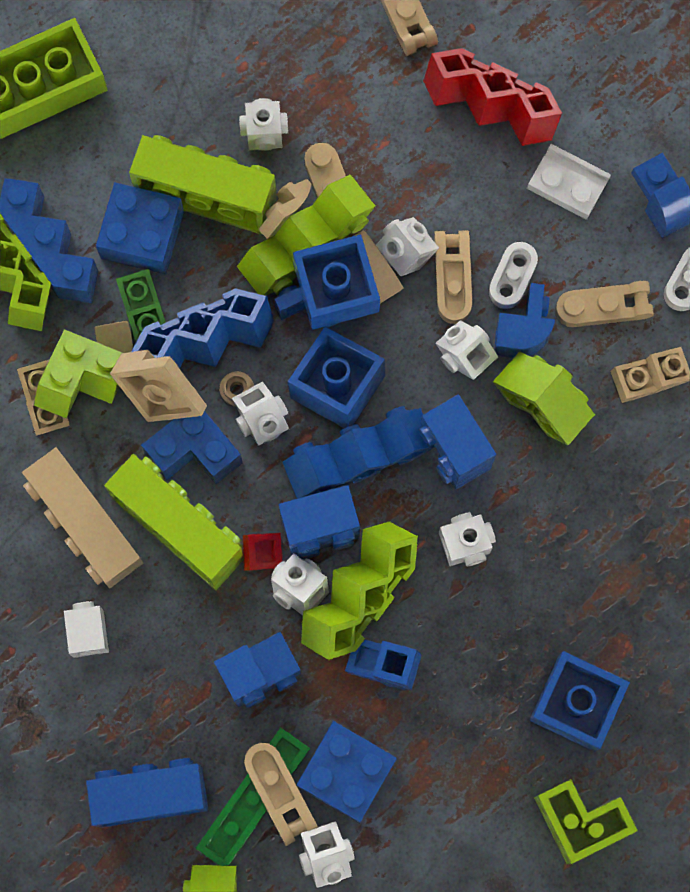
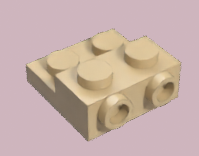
(157, 387)

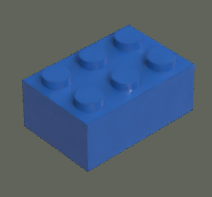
(146, 793)

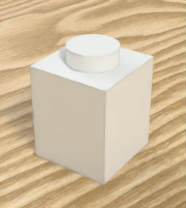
(86, 630)

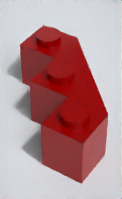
(493, 95)

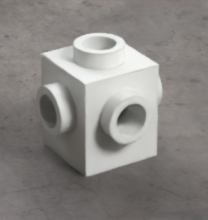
(263, 124)
(406, 245)
(466, 349)
(260, 414)
(457, 548)
(299, 584)
(326, 855)

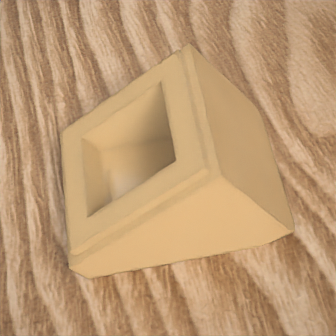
(116, 336)

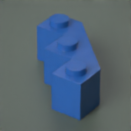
(47, 241)
(205, 330)
(357, 453)

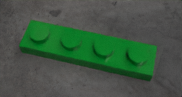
(246, 807)

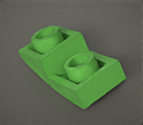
(140, 301)

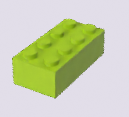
(46, 76)
(205, 183)
(174, 521)

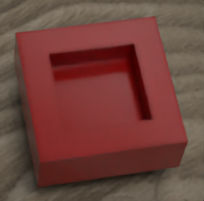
(262, 551)

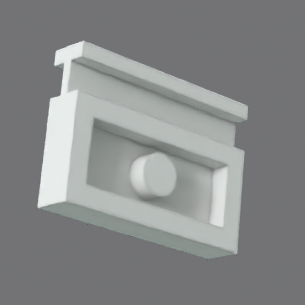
(568, 181)

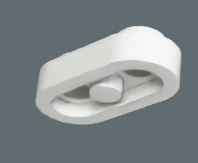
(512, 276)
(679, 281)

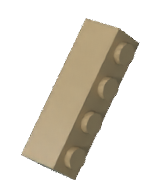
(82, 518)

